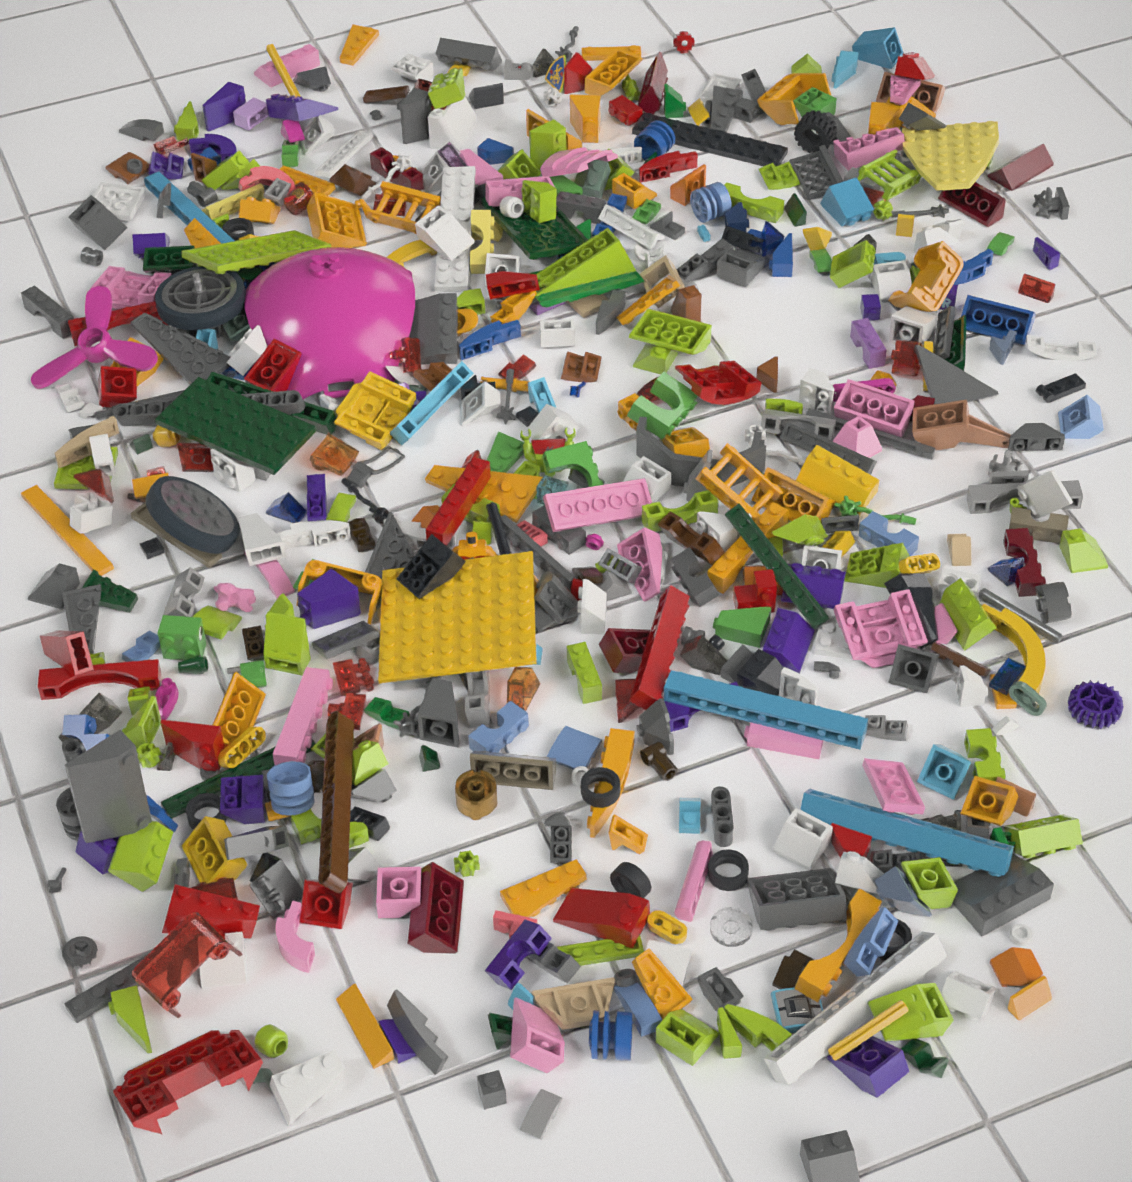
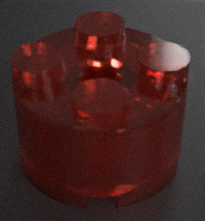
(905, 358)

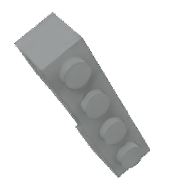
(775, 421)
(478, 699)

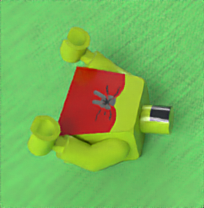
(534, 451)

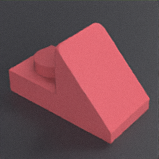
(508, 922)

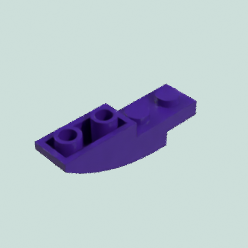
(316, 497)

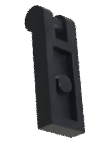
(1061, 388)

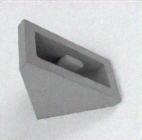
(277, 191)
(614, 586)

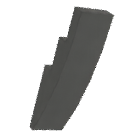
(418, 1036)

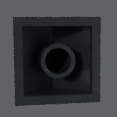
(487, 96)

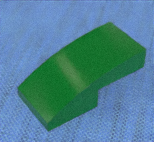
(384, 712)

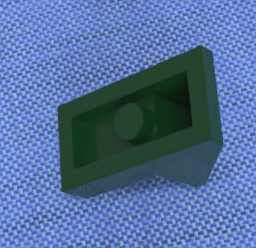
(500, 1028)

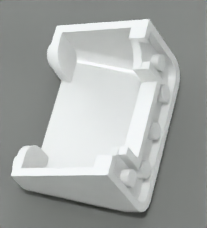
(451, 125)

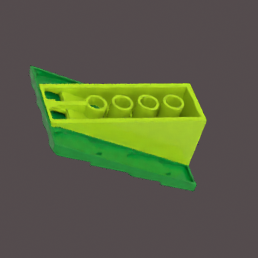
(587, 270)

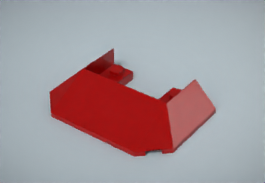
(155, 1085)

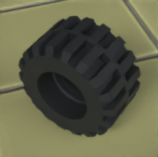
(821, 124)

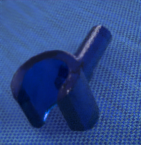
(575, 390)

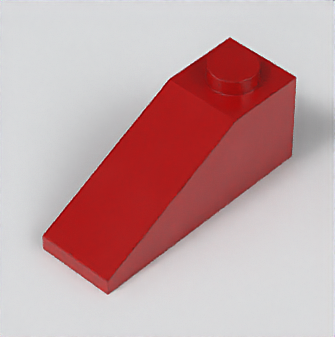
(510, 283)

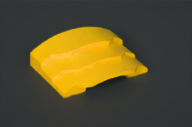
(374, 409)

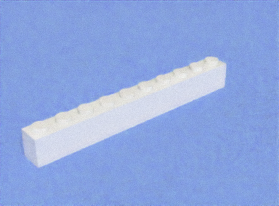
(852, 1008)

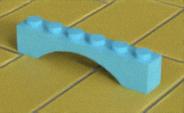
(431, 403)

